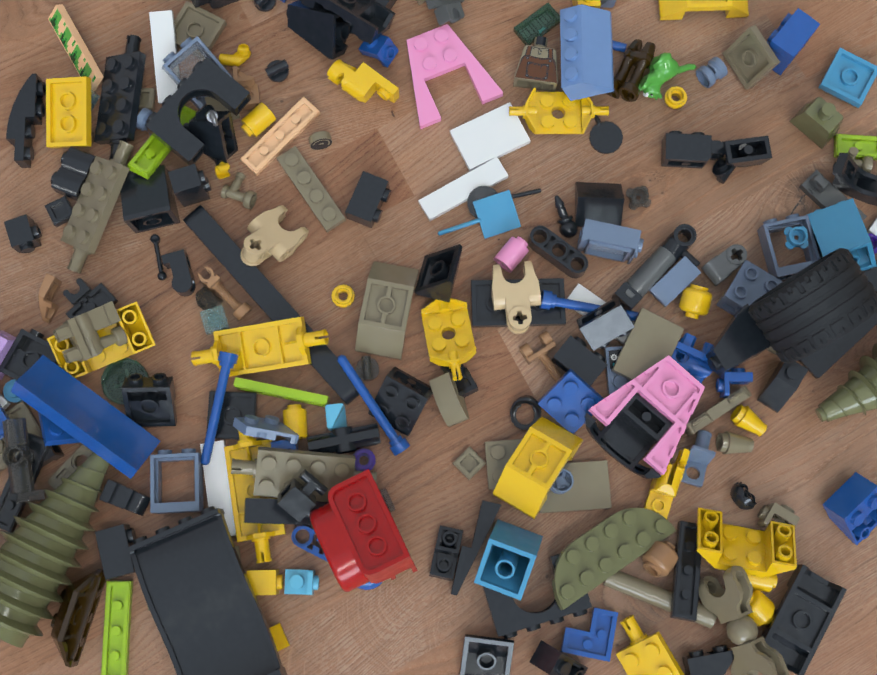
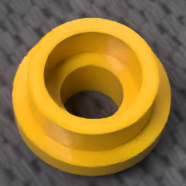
(675, 91)
(343, 289)

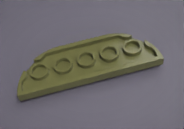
(606, 551)

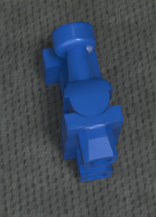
(692, 359)

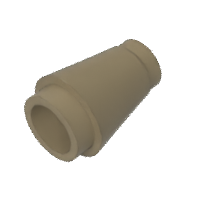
(733, 443)

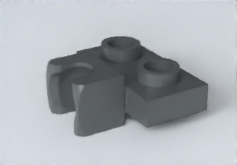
(446, 10)

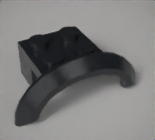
(631, 434)

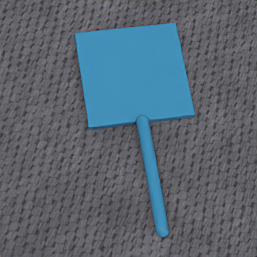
(495, 215)

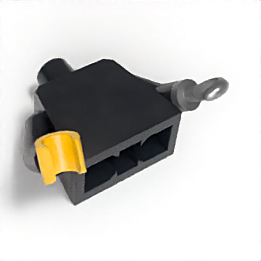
(218, 135)

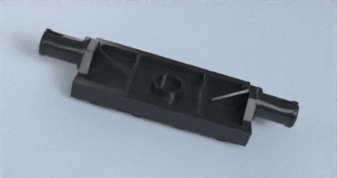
(120, 96)

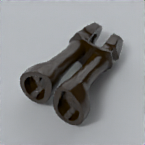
(632, 57)

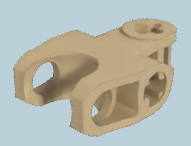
(270, 239)
(516, 297)

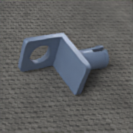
(699, 458)

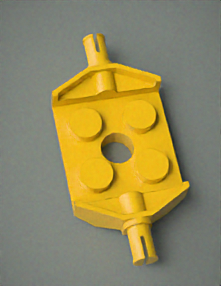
(539, 111)
(444, 317)

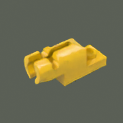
(362, 82)
(666, 487)

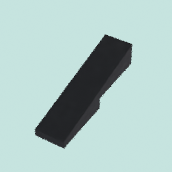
(467, 555)

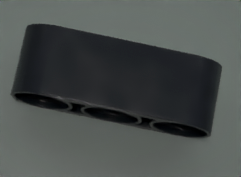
(553, 241)

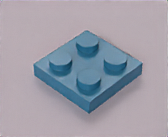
(849, 77)

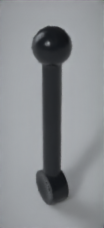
(155, 239)

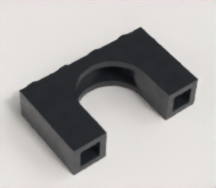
(204, 81)
(510, 618)

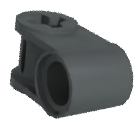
(722, 265)

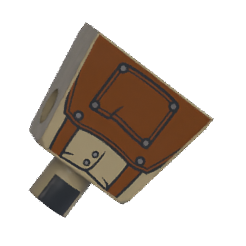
(537, 67)

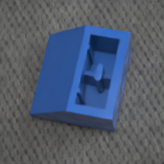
(854, 508)

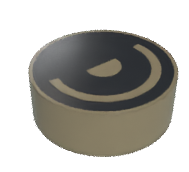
(320, 140)

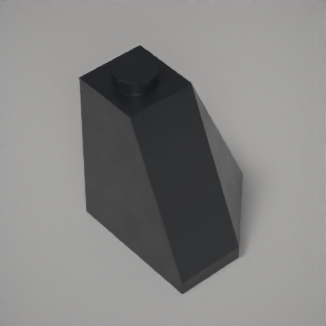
(319, 28)
(737, 343)

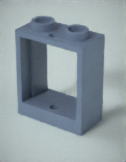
(771, 226)
(156, 504)

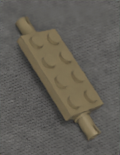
(95, 205)
(278, 467)

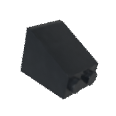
(149, 202)

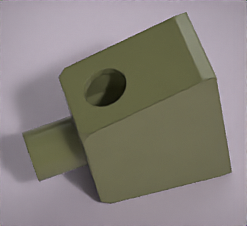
(818, 121)

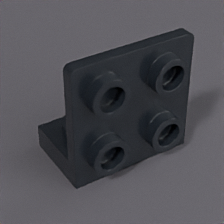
(402, 399)

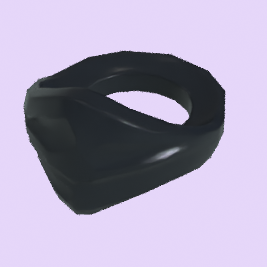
(521, 400)

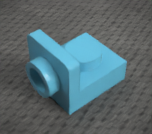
(301, 582)

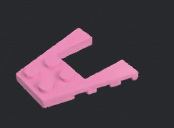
(437, 54)
(668, 390)

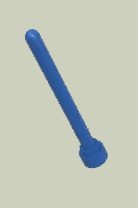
(550, 300)
(227, 362)
(396, 442)

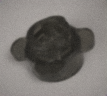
(638, 191)

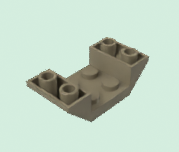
(386, 310)

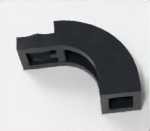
(854, 180)

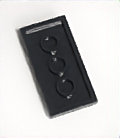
(485, 316)

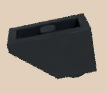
(747, 151)
(782, 385)

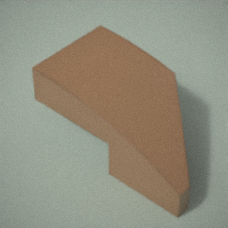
(249, 84)
(46, 294)

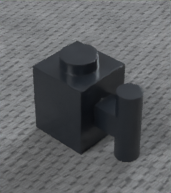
(298, 498)

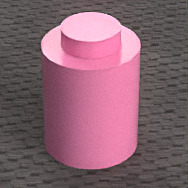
(511, 253)

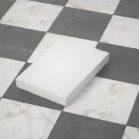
(489, 137)

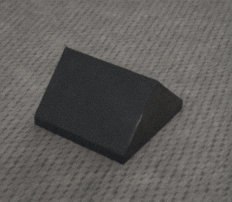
(598, 202)
(439, 273)

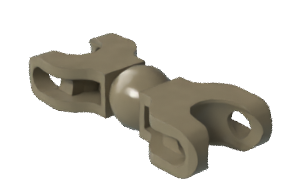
(733, 607)

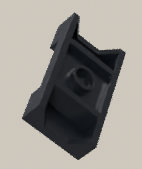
(367, 16)
(803, 618)

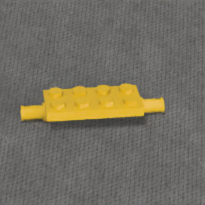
(263, 346)
(243, 487)
(646, 652)

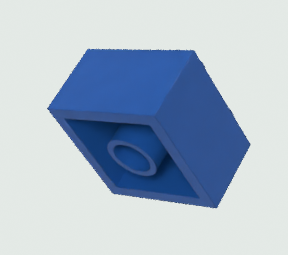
(791, 37)

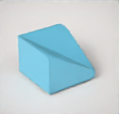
(335, 416)

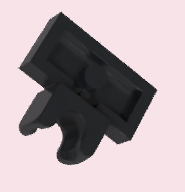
(88, 298)

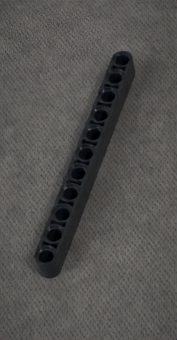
(266, 296)

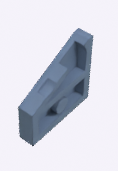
(264, 427)

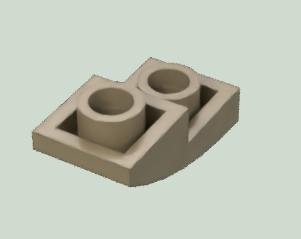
(448, 400)

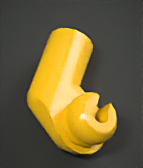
(238, 58)

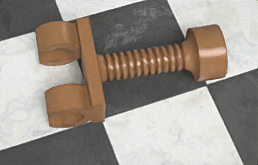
(214, 283)
(549, 345)

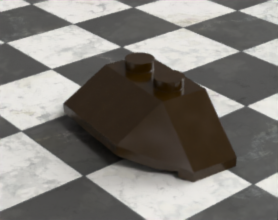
(76, 616)

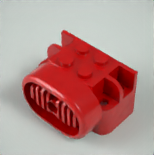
(360, 534)

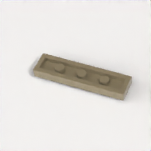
(311, 189)

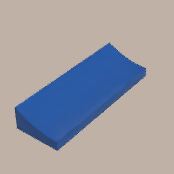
(85, 416)

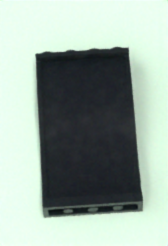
(204, 599)

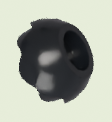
(742, 497)

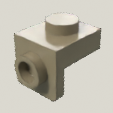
(779, 513)

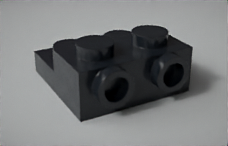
(25, 353)
(150, 400)

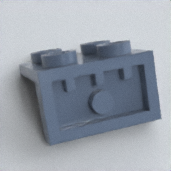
(747, 287)

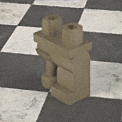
(84, 336)

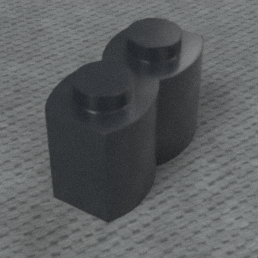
(72, 173)

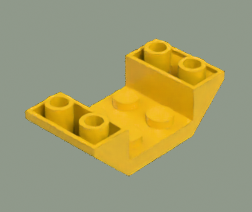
(676, 8)
(137, 334)
(536, 466)
(754, 550)

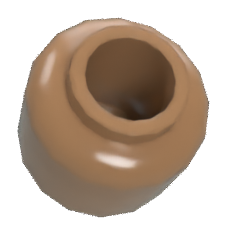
(660, 559)

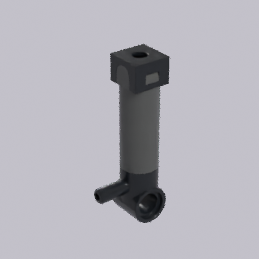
(656, 266)

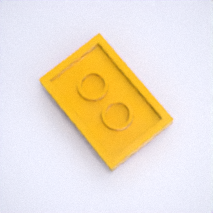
(68, 112)

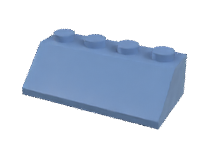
(586, 51)

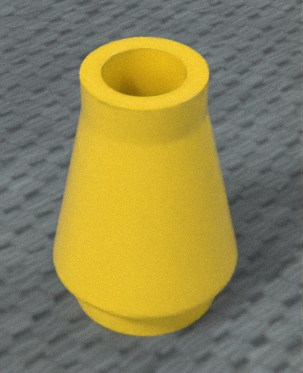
(748, 420)

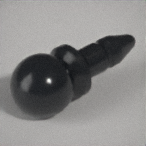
(567, 227)

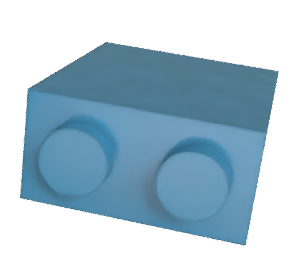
(843, 228)
(508, 559)

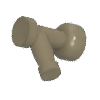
(866, 162)
(248, 199)

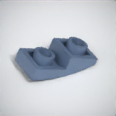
(675, 281)

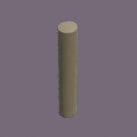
(653, 595)

